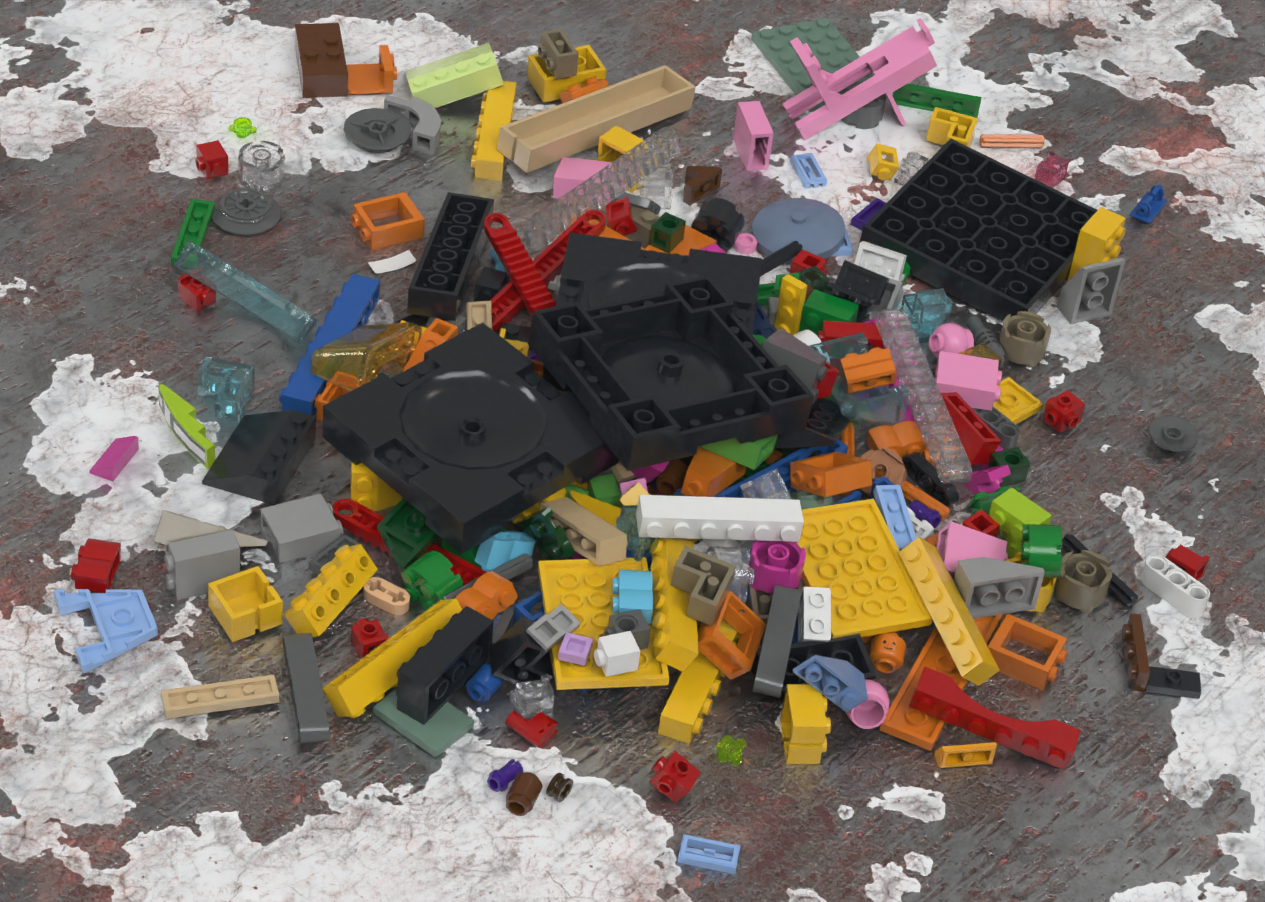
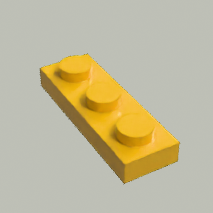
(790, 304)

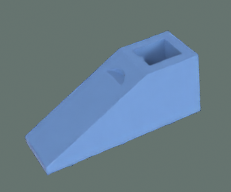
(835, 680)

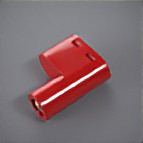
(536, 730)

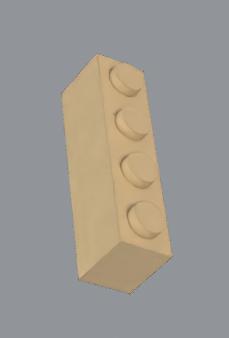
(588, 532)

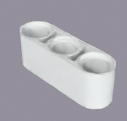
(1175, 586)

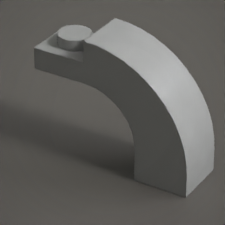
(422, 118)

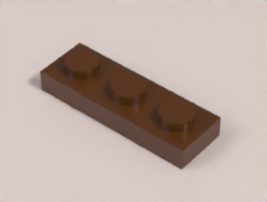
(1136, 652)

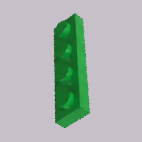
(929, 98)
(194, 226)

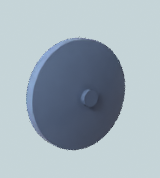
(801, 220)

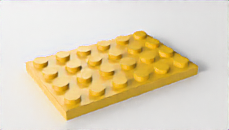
(860, 563)
(588, 595)

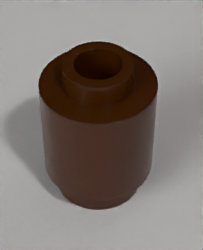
(672, 477)
(523, 793)

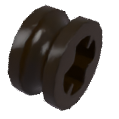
(559, 787)

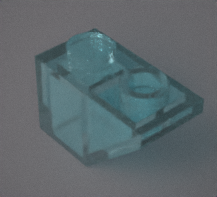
(628, 524)

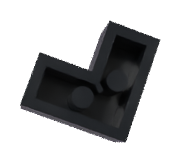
(518, 656)

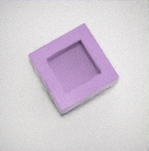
(575, 649)

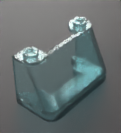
(871, 406)

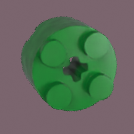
(1042, 548)
(430, 579)

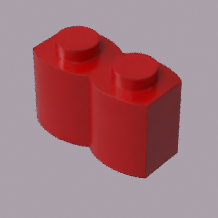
(96, 565)

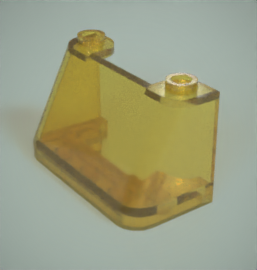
(360, 353)

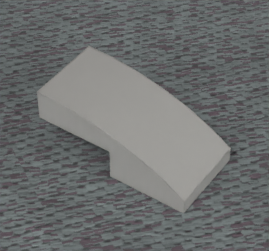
(552, 628)

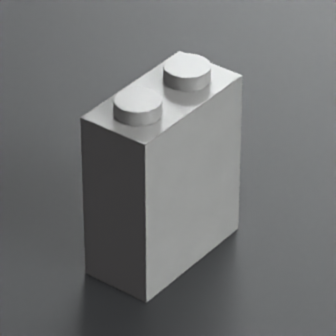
(300, 527)
(199, 561)

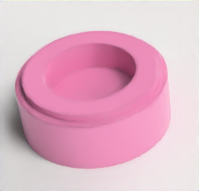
(745, 244)

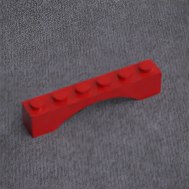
(1043, 740)

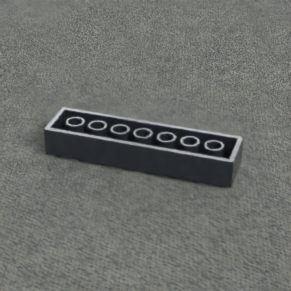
(449, 257)

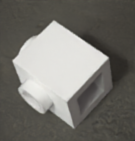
(617, 653)

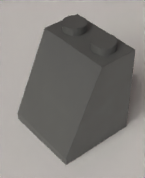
(801, 358)

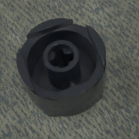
(719, 221)

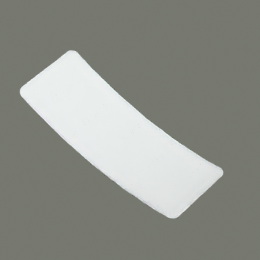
(393, 263)

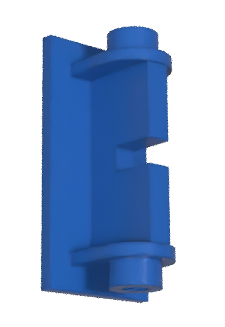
(1150, 205)

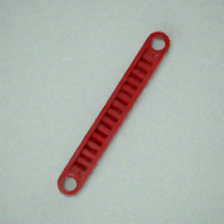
(548, 263)
(518, 264)
(364, 524)

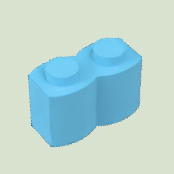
(503, 548)
(633, 592)

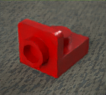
(620, 217)

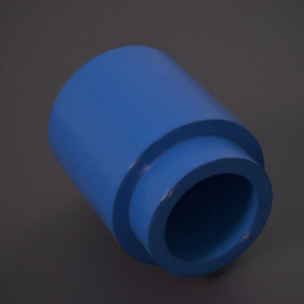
(483, 684)

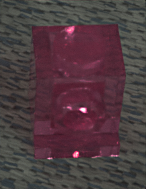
(1052, 170)

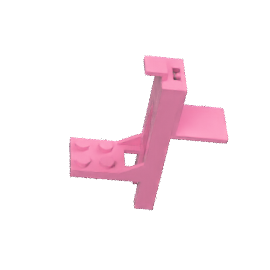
(891, 65)

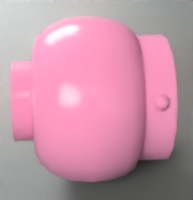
(950, 338)
(873, 710)

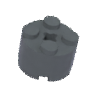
(869, 114)

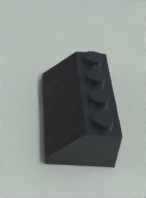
(844, 648)

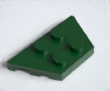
(406, 534)
(550, 540)

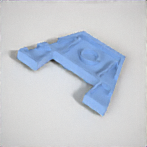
(120, 617)

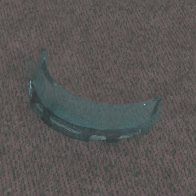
(246, 292)

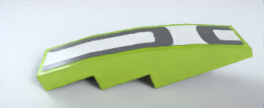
(183, 423)

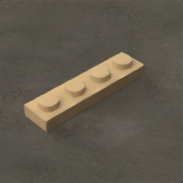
(220, 696)

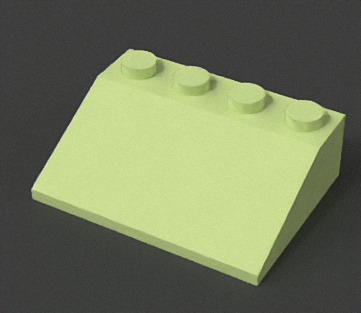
(455, 76)

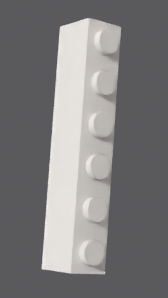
(719, 518)

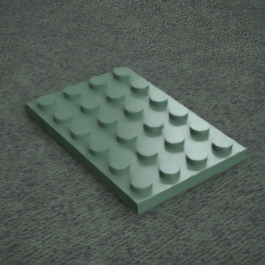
(823, 40)

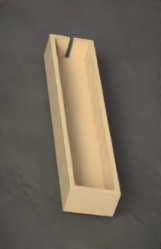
(580, 122)

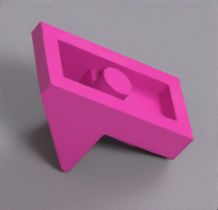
(987, 479)

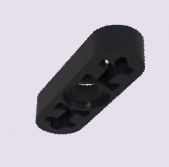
(921, 470)

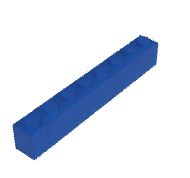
(348, 313)

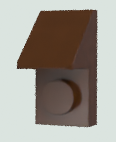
(700, 182)

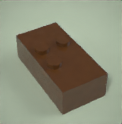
(321, 60)

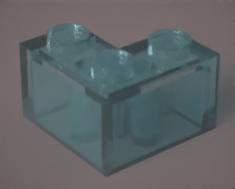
(927, 311)
(228, 384)

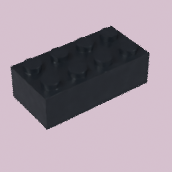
(444, 665)

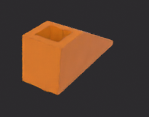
(434, 335)

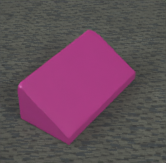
(115, 457)

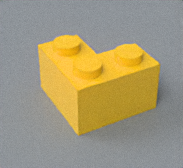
(951, 125)

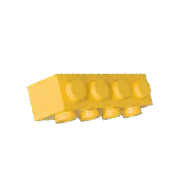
(330, 590)

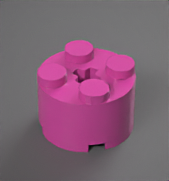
(776, 564)

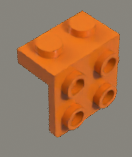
(373, 77)

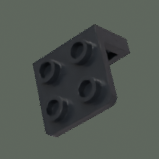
(862, 284)

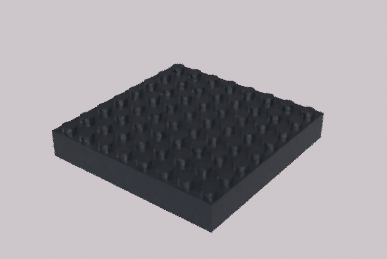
(982, 231)

